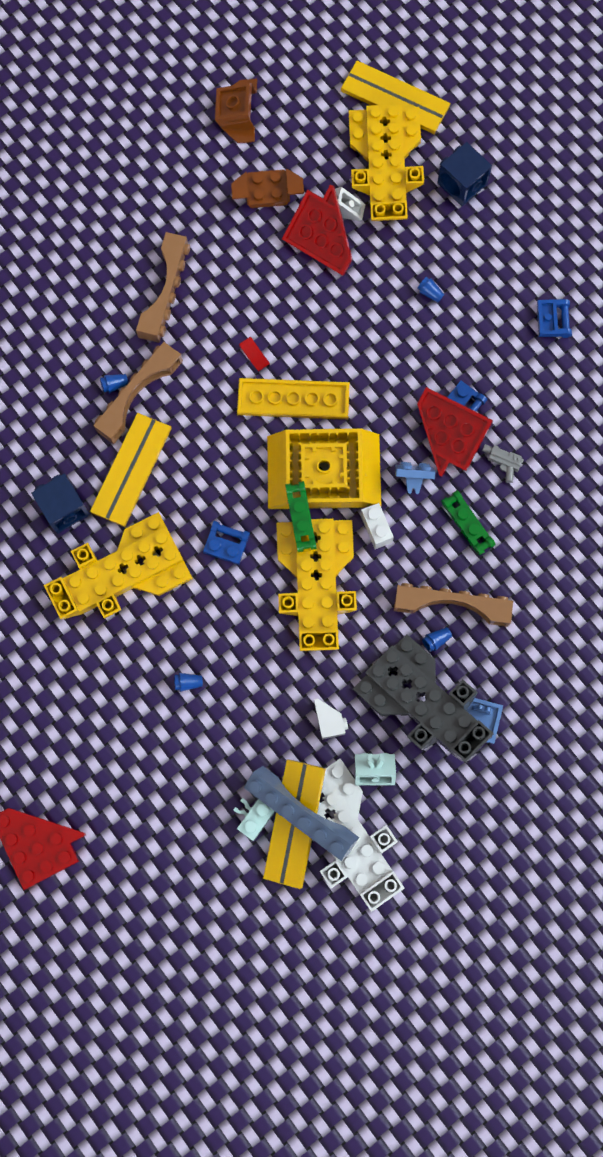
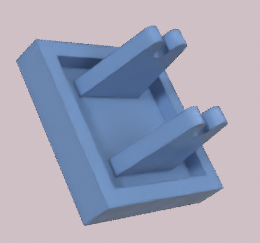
(414, 474)
(488, 714)

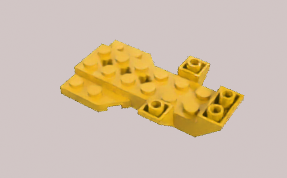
(386, 179)
(101, 581)
(317, 600)

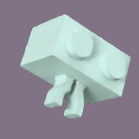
(375, 769)
(255, 819)

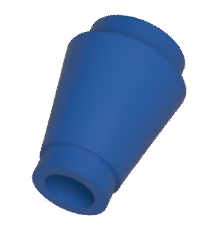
(430, 289)
(113, 382)
(434, 640)
(187, 681)

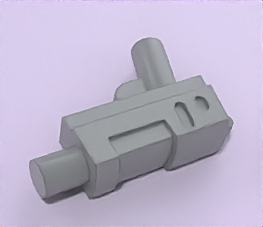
(509, 461)

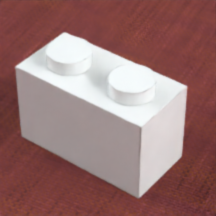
(376, 526)

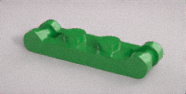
(300, 516)
(468, 523)

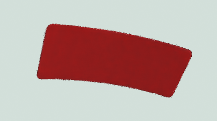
(254, 354)

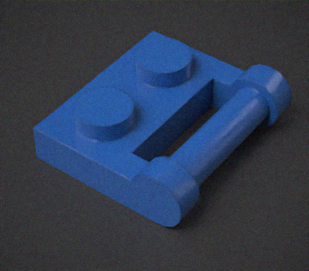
(548, 318)
(463, 393)
(224, 548)

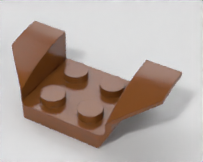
(234, 110)
(267, 187)

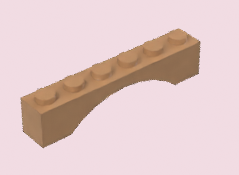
(153, 320)
(160, 364)
(493, 610)

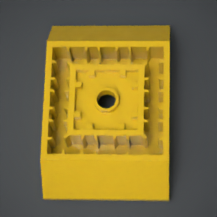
(348, 483)

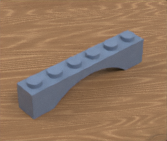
(328, 834)

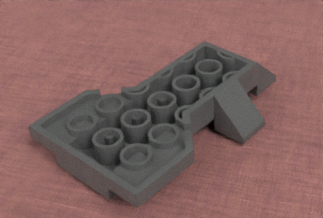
(440, 717)

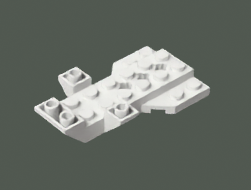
(365, 862)

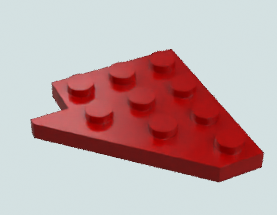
(320, 230)
(451, 430)
(36, 846)

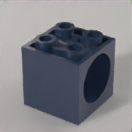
(464, 173)
(60, 503)

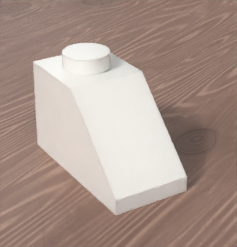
(349, 205)
(329, 720)

